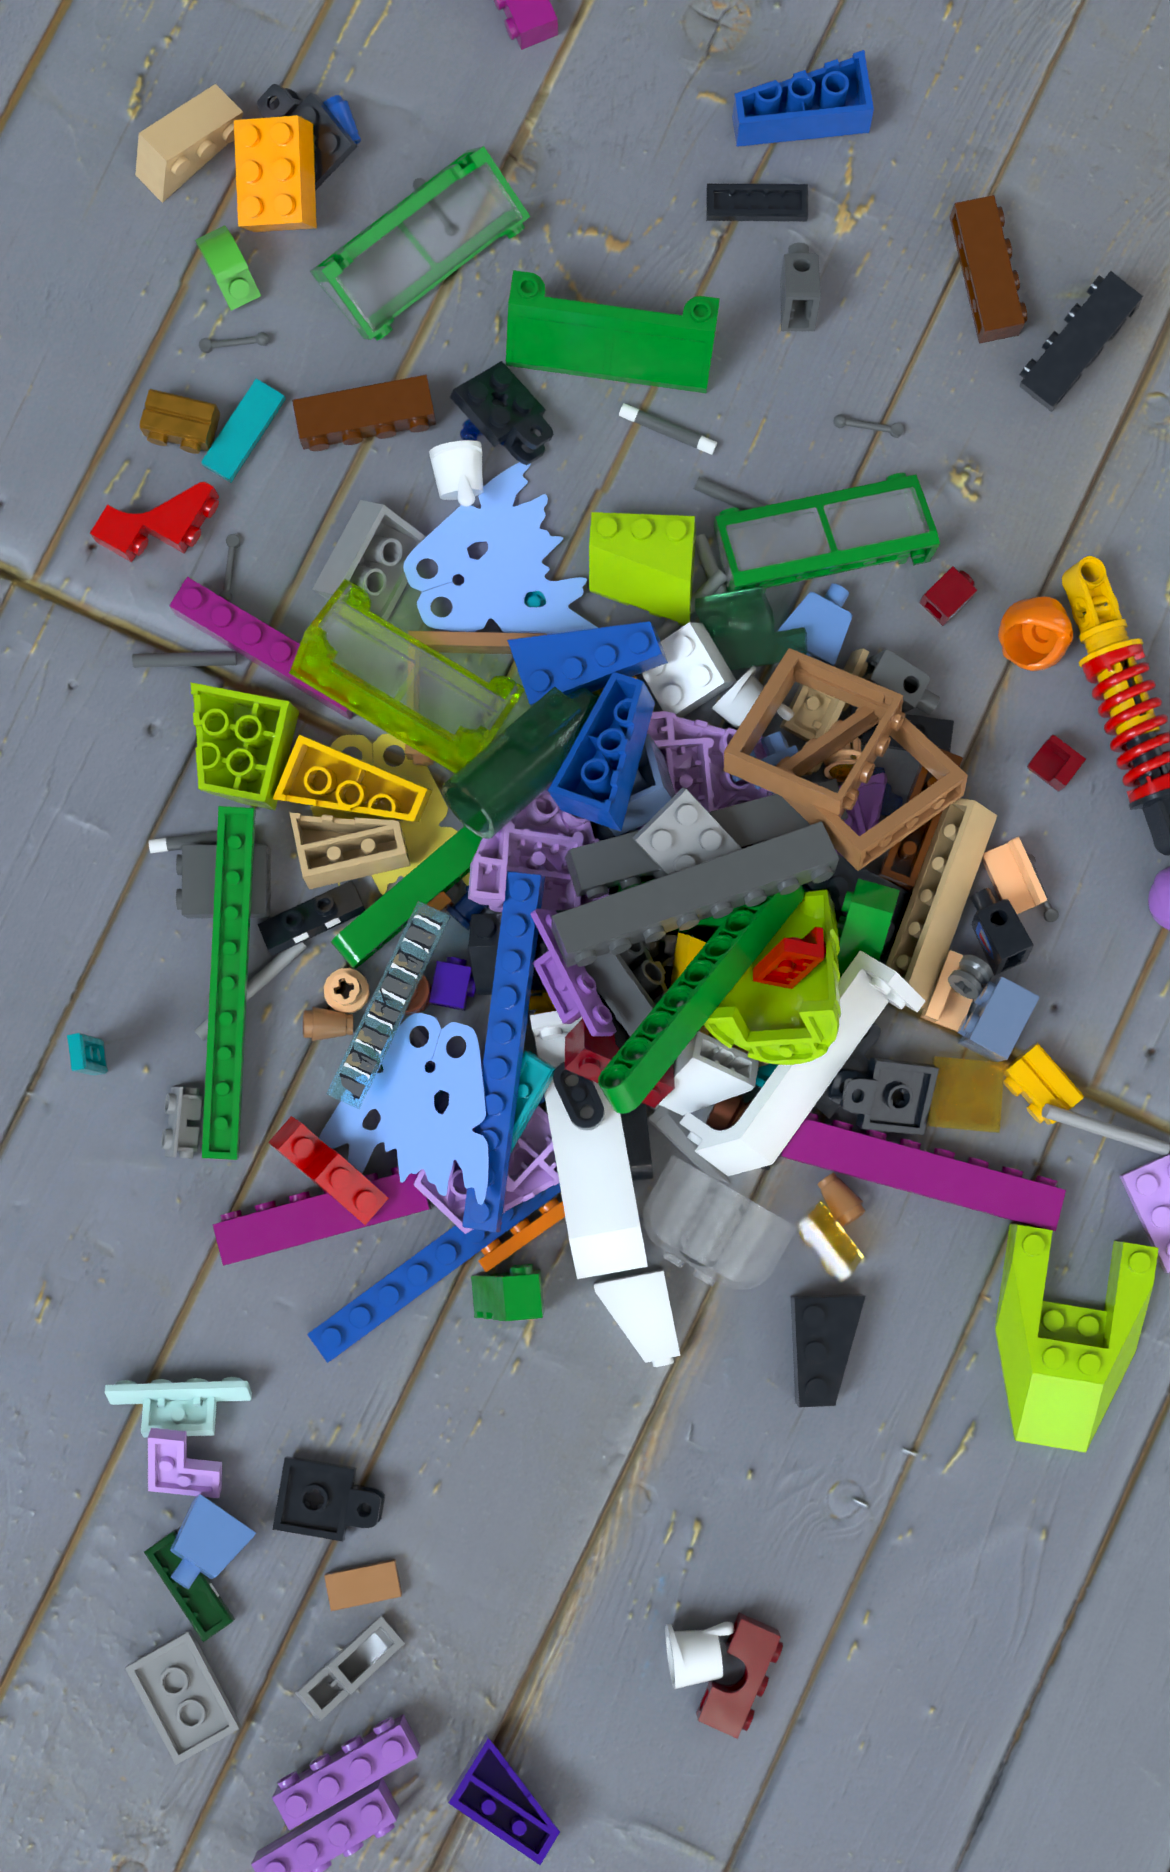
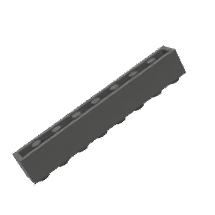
(624, 863)
(694, 895)

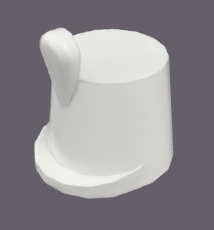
(458, 470)
(741, 697)
(695, 1654)

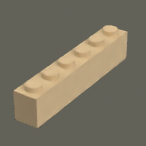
(940, 895)

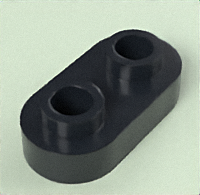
(577, 1097)

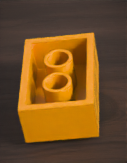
(275, 174)

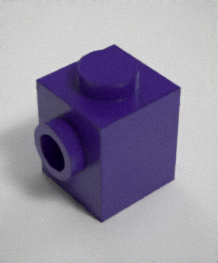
(452, 984)

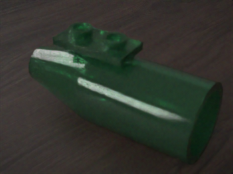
(518, 762)

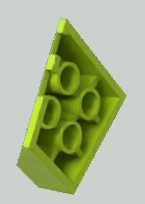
(644, 561)
(241, 743)

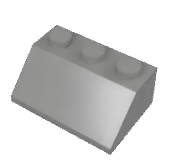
(371, 556)

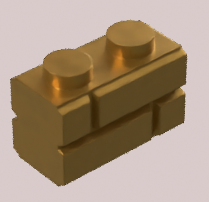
(179, 421)

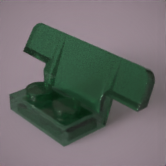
(744, 628)

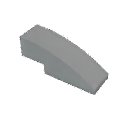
(349, 1668)

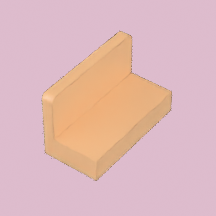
(1014, 876)
(946, 1005)

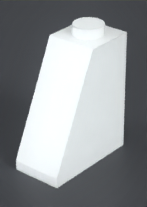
(709, 1074)
(643, 1313)

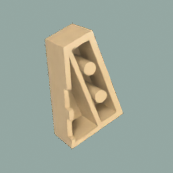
(185, 141)
(347, 849)

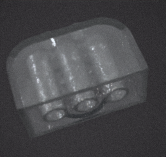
(713, 1227)

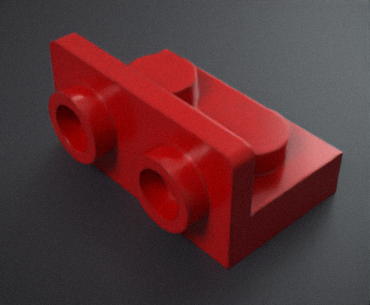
(791, 960)

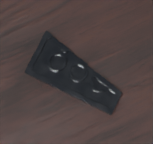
(846, 878)

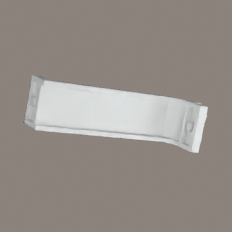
(796, 1088)
(591, 1171)

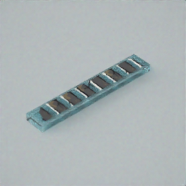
(388, 1005)

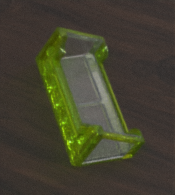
(401, 681)

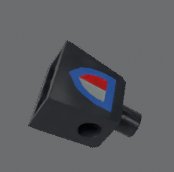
(1002, 944)

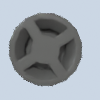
(970, 976)

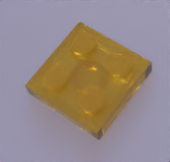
(967, 1095)
(836, 1248)

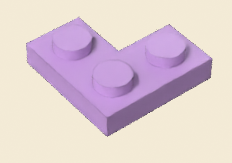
(175, 1473)

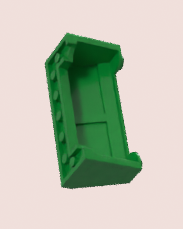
(609, 339)

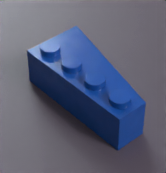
(807, 106)
(585, 657)
(606, 754)

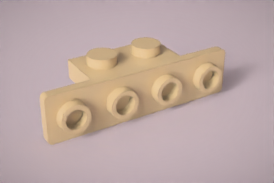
(818, 711)

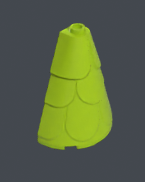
(782, 1022)

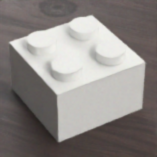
(692, 673)

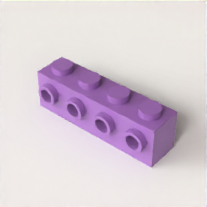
(345, 1772)
(332, 1833)

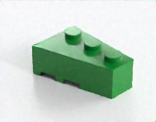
(866, 923)
(509, 1294)

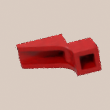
(173, 522)
(328, 1170)

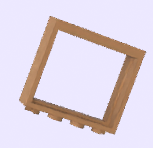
(462, 643)
(836, 684)
(865, 848)

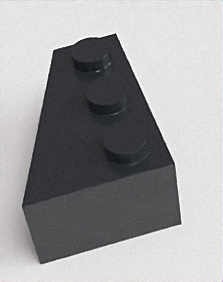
(822, 1344)

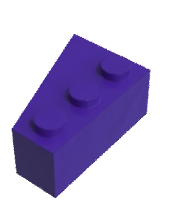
(502, 1803)

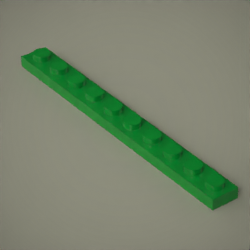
(228, 982)

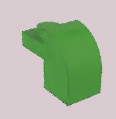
(228, 267)

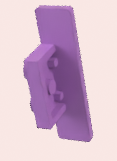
(570, 987)

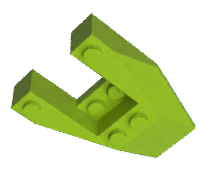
(1065, 1358)

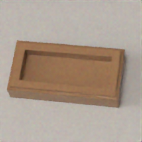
(363, 1585)

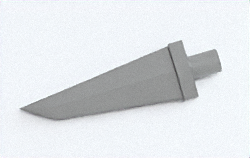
(669, 1124)

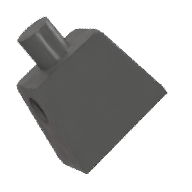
(799, 282)
(901, 677)

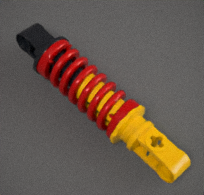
(1126, 702)

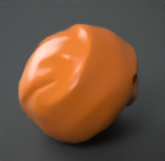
(1035, 633)

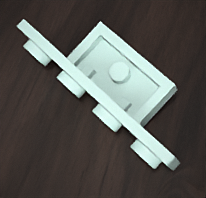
(181, 1405)

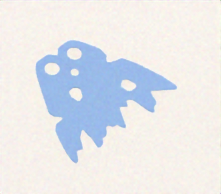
(504, 574)
(408, 1111)

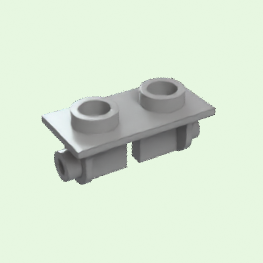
(177, 1134)

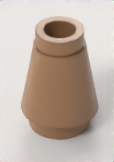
(326, 1024)
(841, 1200)

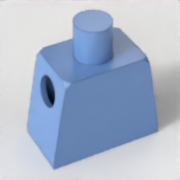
(824, 623)
(207, 1541)

